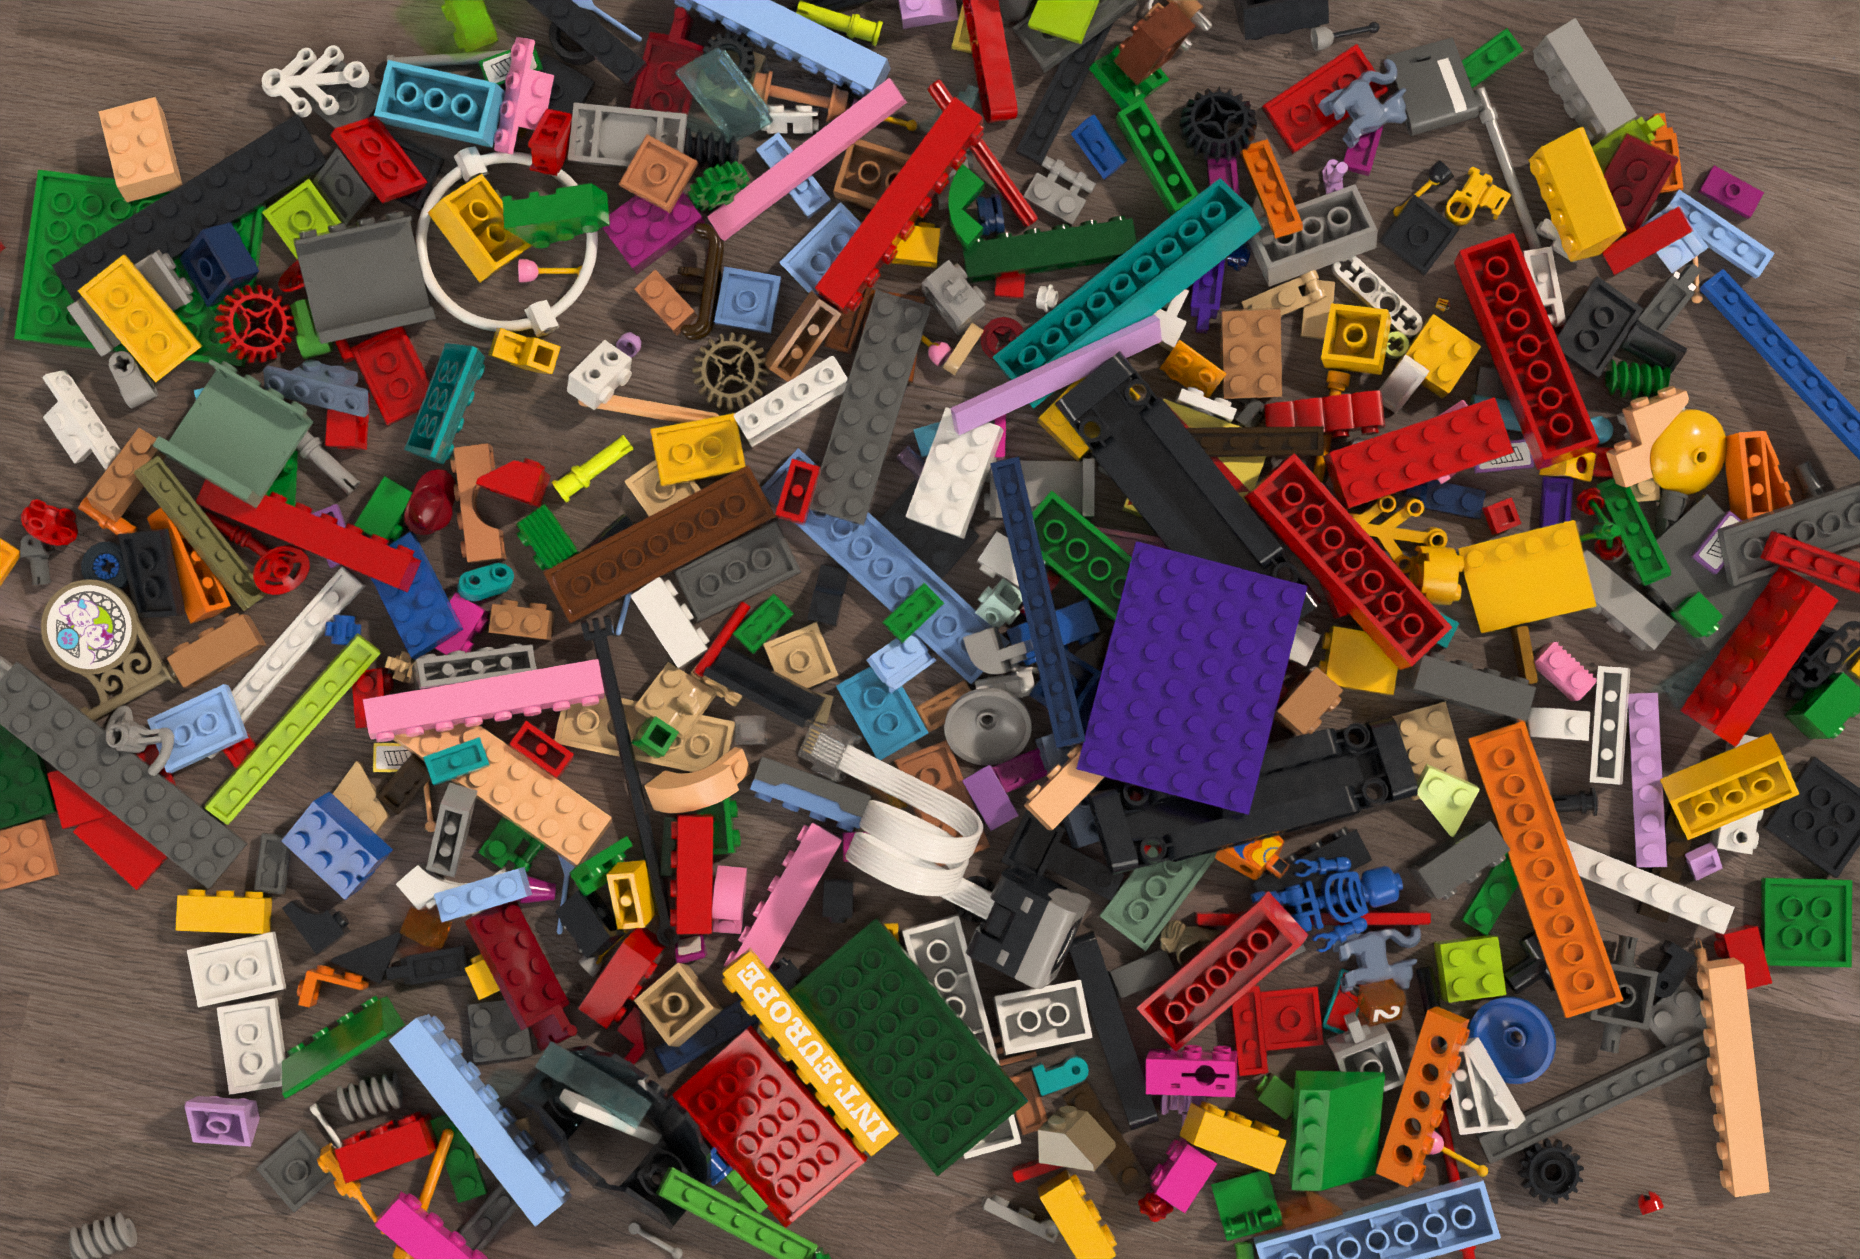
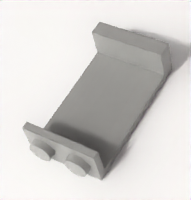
(160, 274)
(1068, 479)

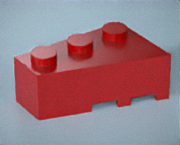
(622, 977)

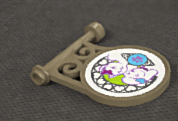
(93, 631)

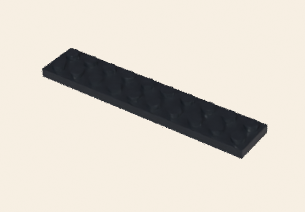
(208, 200)

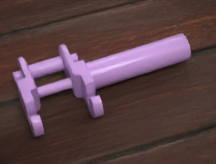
(1333, 176)

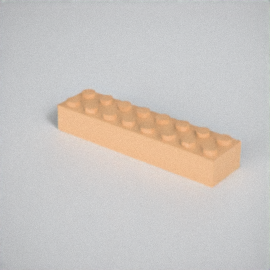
(522, 792)

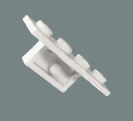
(77, 423)

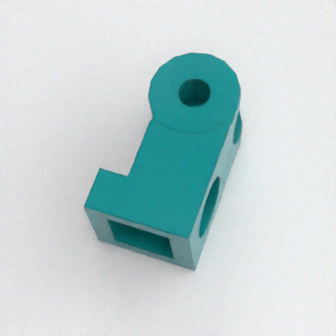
(1069, 1072)

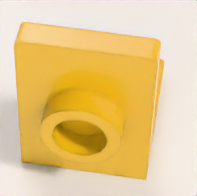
(1569, 469)

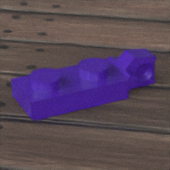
(1207, 297)

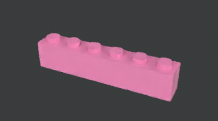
(789, 894)

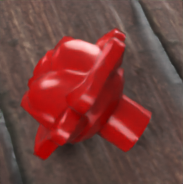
(1154, 1207)

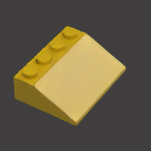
(1528, 576)

